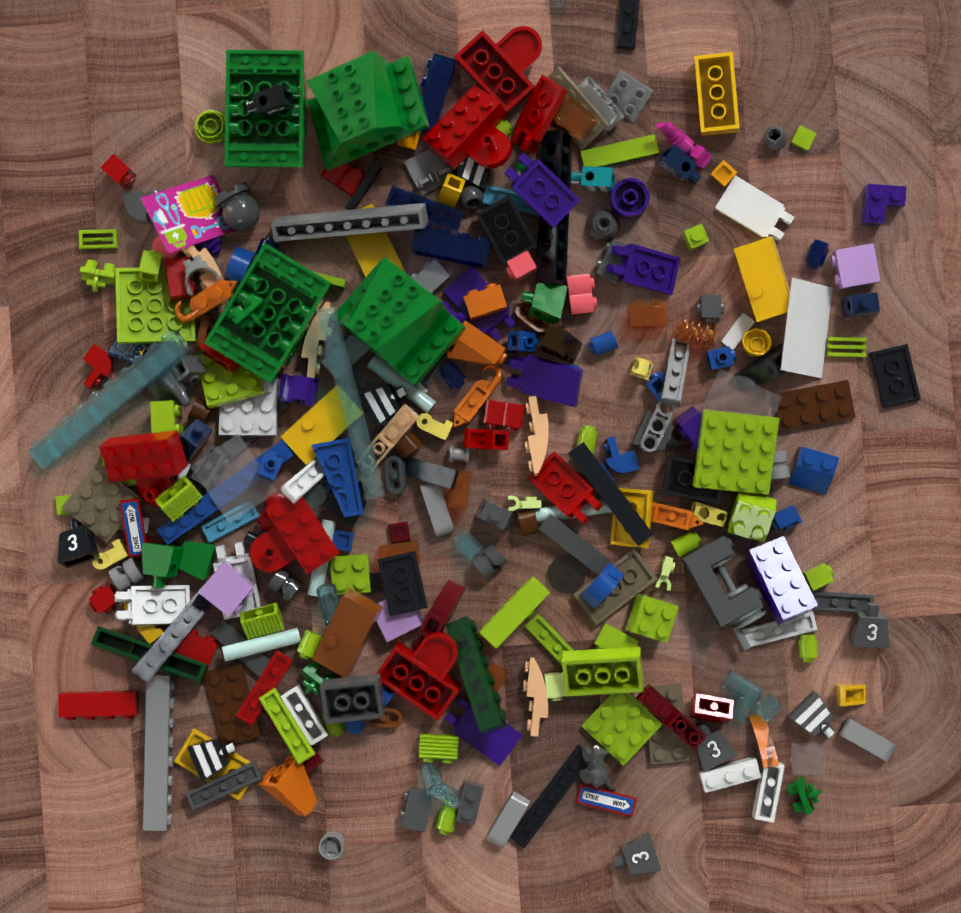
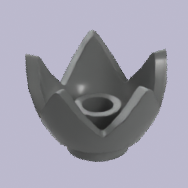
(597, 232)

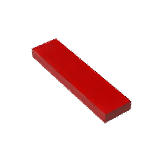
(267, 681)

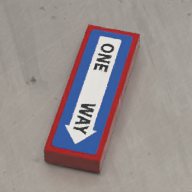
(133, 525)
(606, 800)

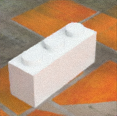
(304, 714)
(729, 774)
(768, 793)

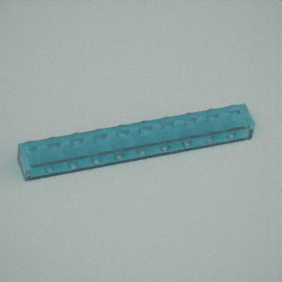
(109, 399)
(350, 403)

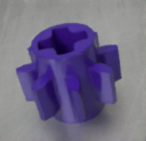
(212, 245)

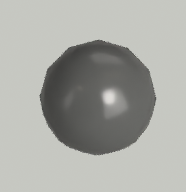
(775, 138)
(471, 197)

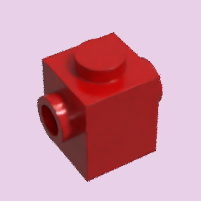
(103, 599)

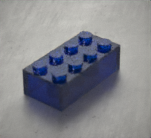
(451, 247)

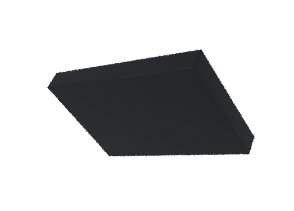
(894, 376)
(402, 583)

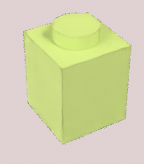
(555, 686)

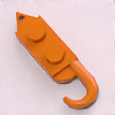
(207, 300)
(476, 398)
(674, 516)

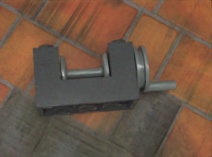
(735, 607)

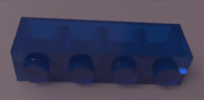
(436, 87)
(436, 211)

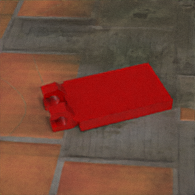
(538, 114)
(565, 488)

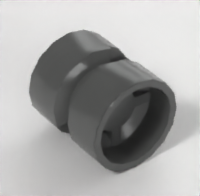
(489, 561)
(285, 584)

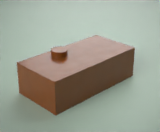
(347, 633)

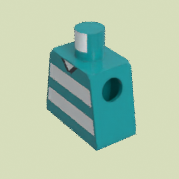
(603, 180)

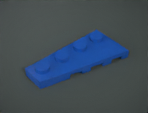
(340, 471)

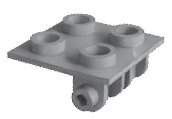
(629, 95)
(427, 171)

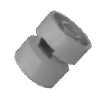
(780, 469)
(126, 574)
(332, 845)

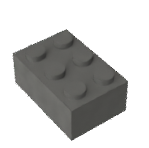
(353, 698)

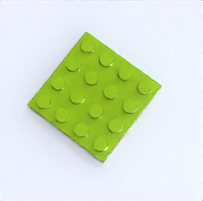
(146, 309)
(735, 452)

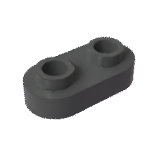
(393, 475)

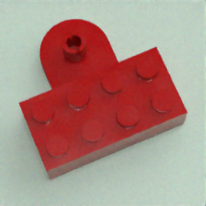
(501, 65)
(471, 132)
(147, 459)
(293, 537)
(423, 674)

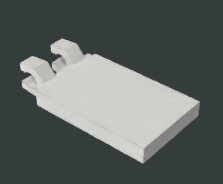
(753, 209)
(243, 564)
(152, 605)

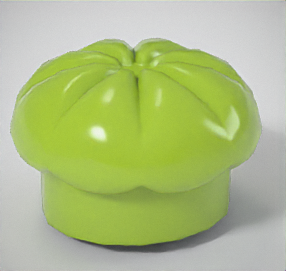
(210, 127)

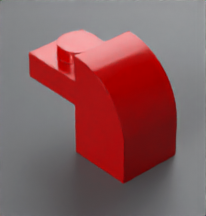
(102, 364)
(486, 439)

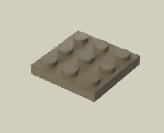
(97, 502)

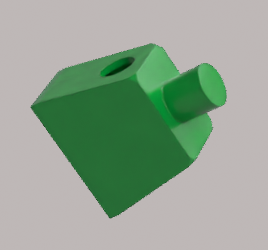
(546, 301)
(197, 558)
(161, 561)

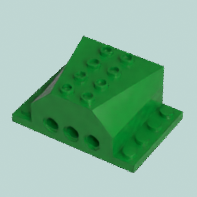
(365, 107)
(257, 139)
(293, 299)
(399, 321)

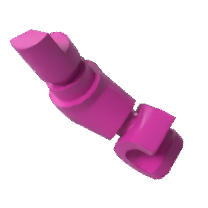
(681, 140)

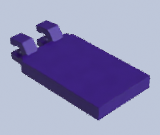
(542, 190)
(645, 268)
(469, 281)
(547, 379)
(494, 745)

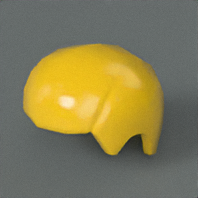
(756, 342)

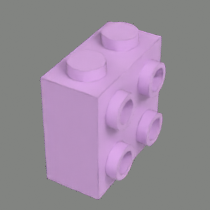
(855, 266)
(227, 589)
(399, 624)

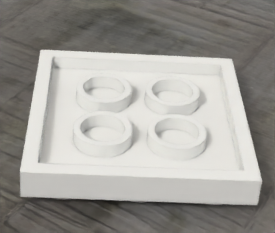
(253, 415)

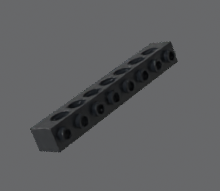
(554, 241)

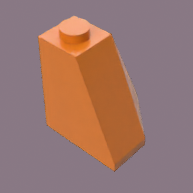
(477, 348)
(290, 786)

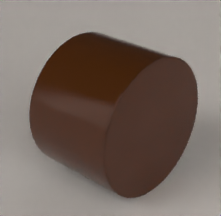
(200, 411)
(408, 445)
(527, 522)

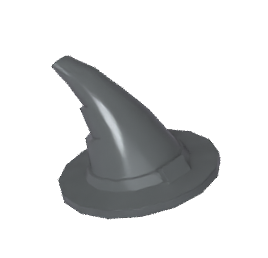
(168, 388)

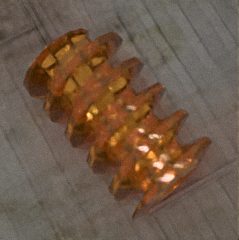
(697, 332)

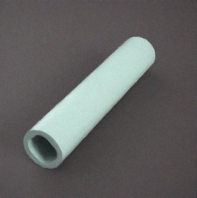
(396, 380)
(588, 510)
(319, 575)
(261, 644)

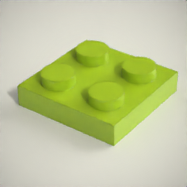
(351, 573)

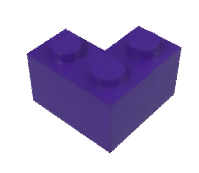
(877, 199)
(689, 426)

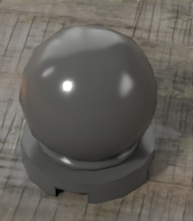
(239, 209)

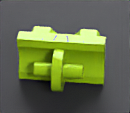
(96, 277)

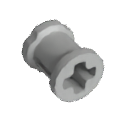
(459, 455)

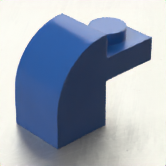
(239, 265)
(620, 462)
(602, 585)

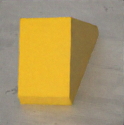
(850, 694)

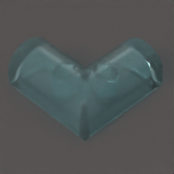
(328, 601)
(746, 693)
(437, 788)

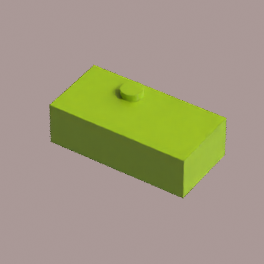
(514, 612)
(603, 671)

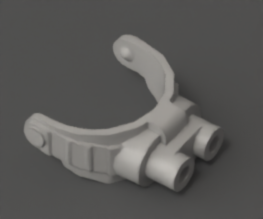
(192, 266)

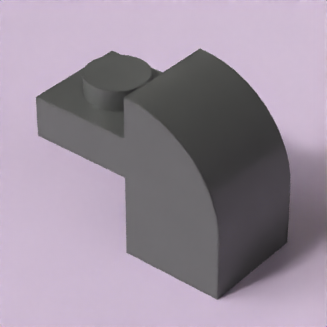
(136, 207)

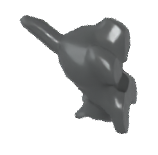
(595, 771)

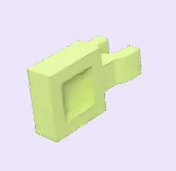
(531, 502)
(666, 568)

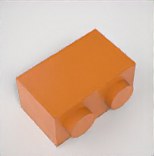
(485, 301)

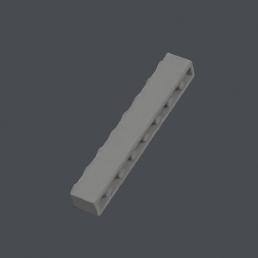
(349, 222)
(431, 278)
(158, 753)

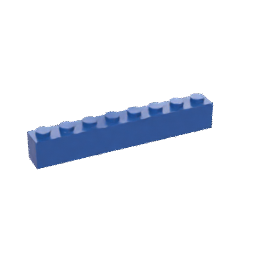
(206, 507)

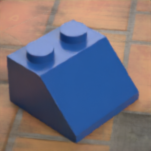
(813, 470)

